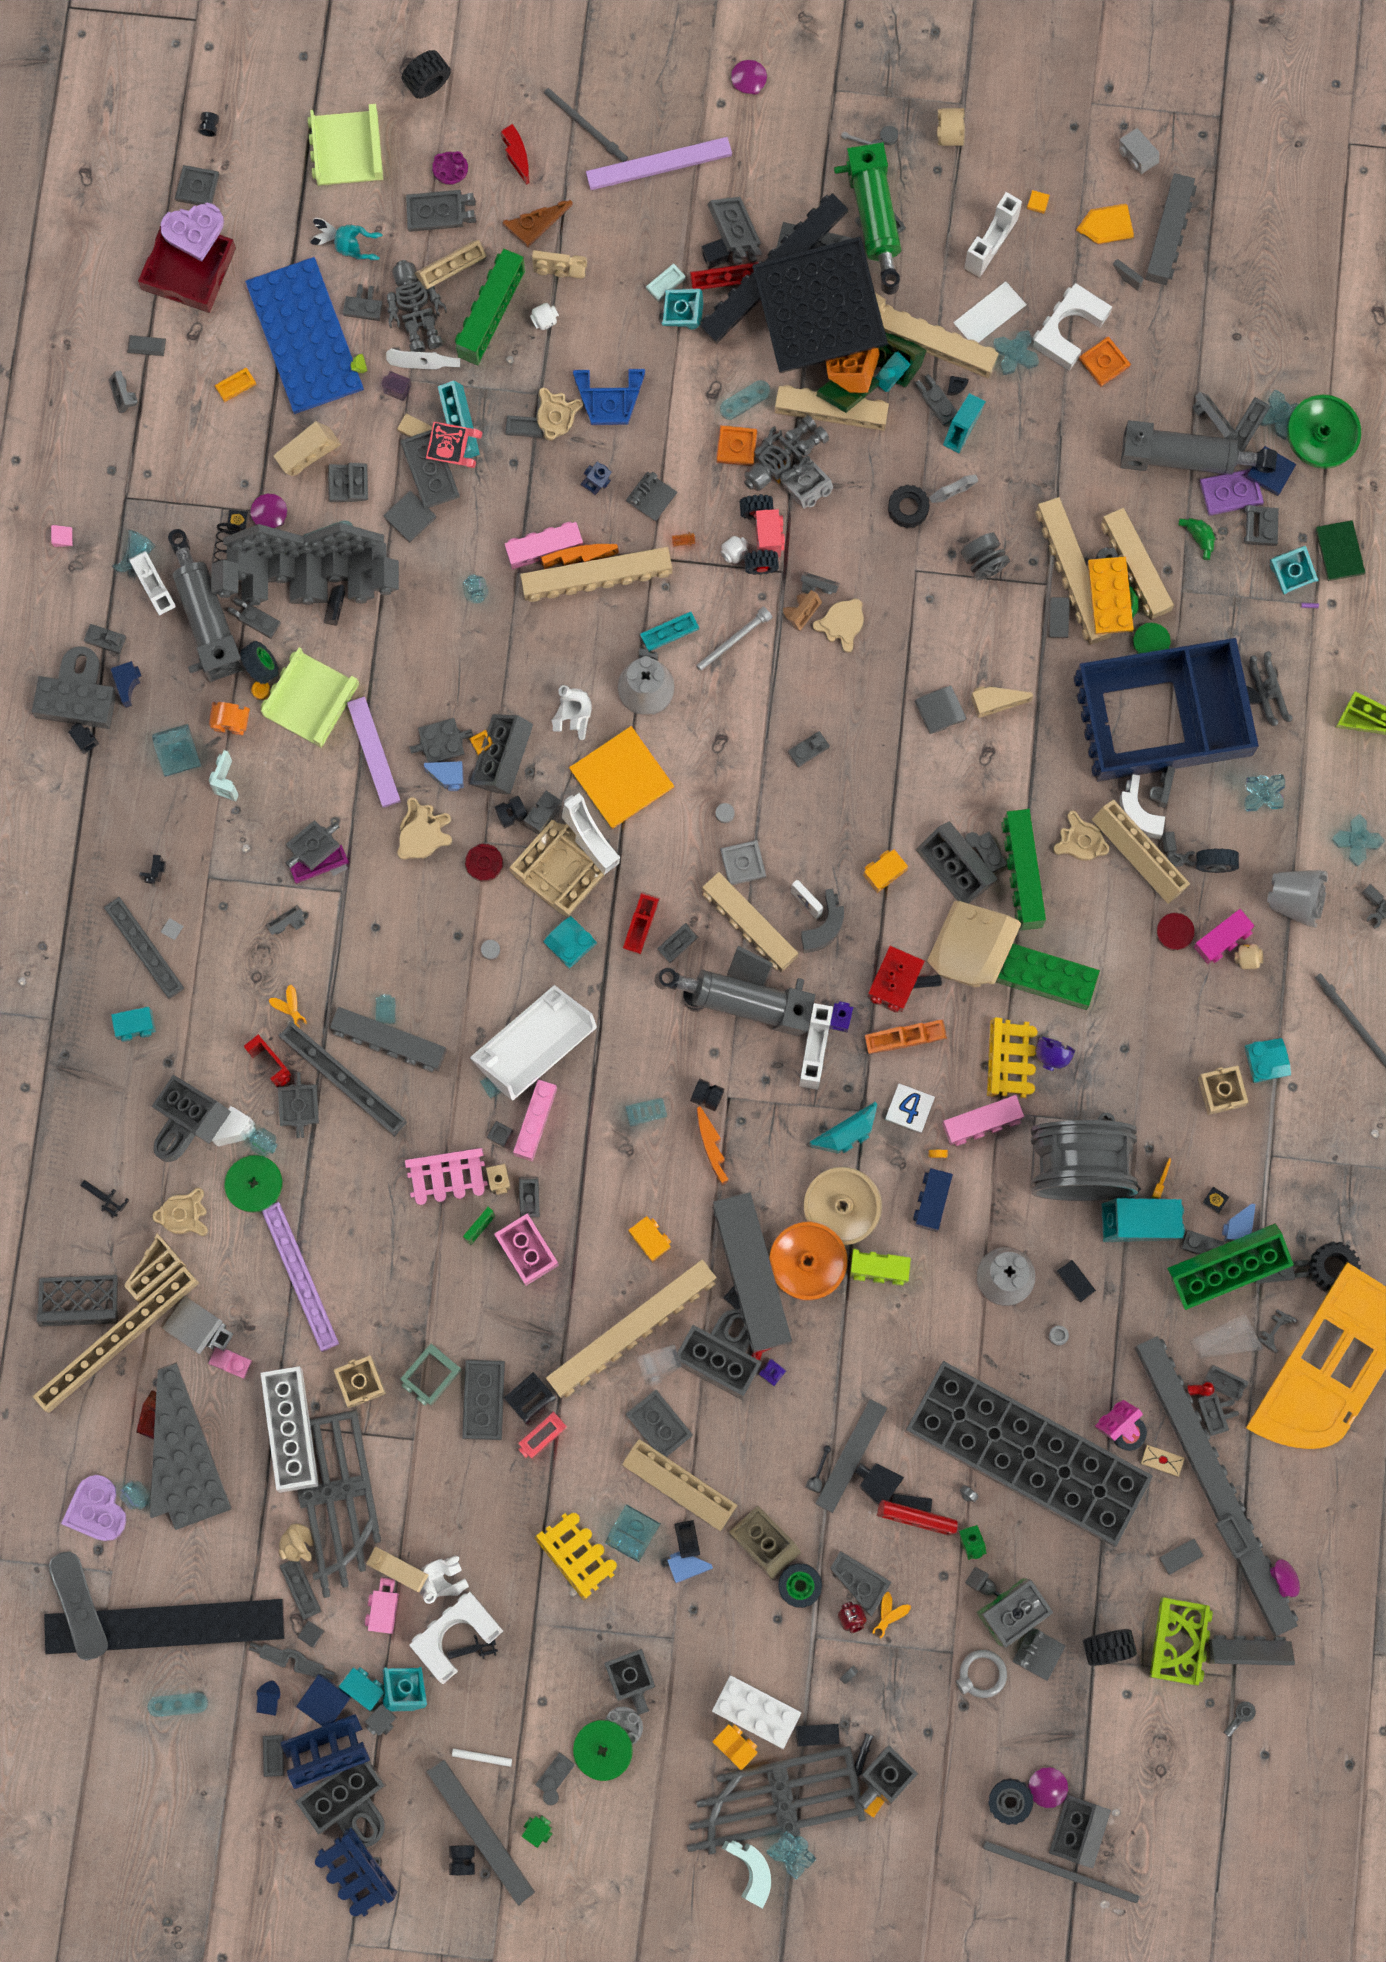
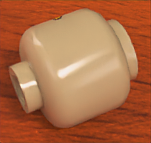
(1249, 956)

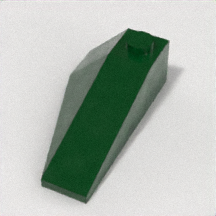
(910, 351)

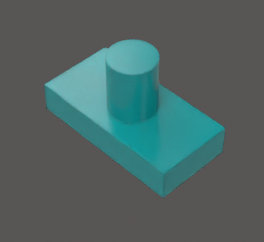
(892, 371)

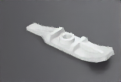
(412, 360)

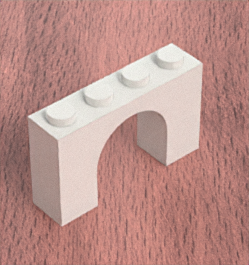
(984, 249)
(1076, 302)
(816, 1046)
(429, 1644)

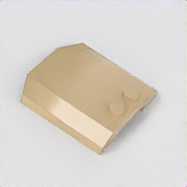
(557, 868)
(973, 944)

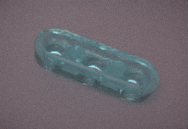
(749, 393)
(169, 1708)

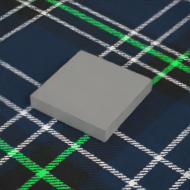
(743, 862)

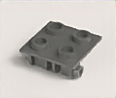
(651, 496)
(1039, 1653)

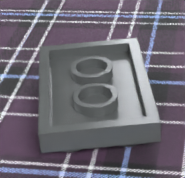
(659, 1424)

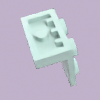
(218, 783)

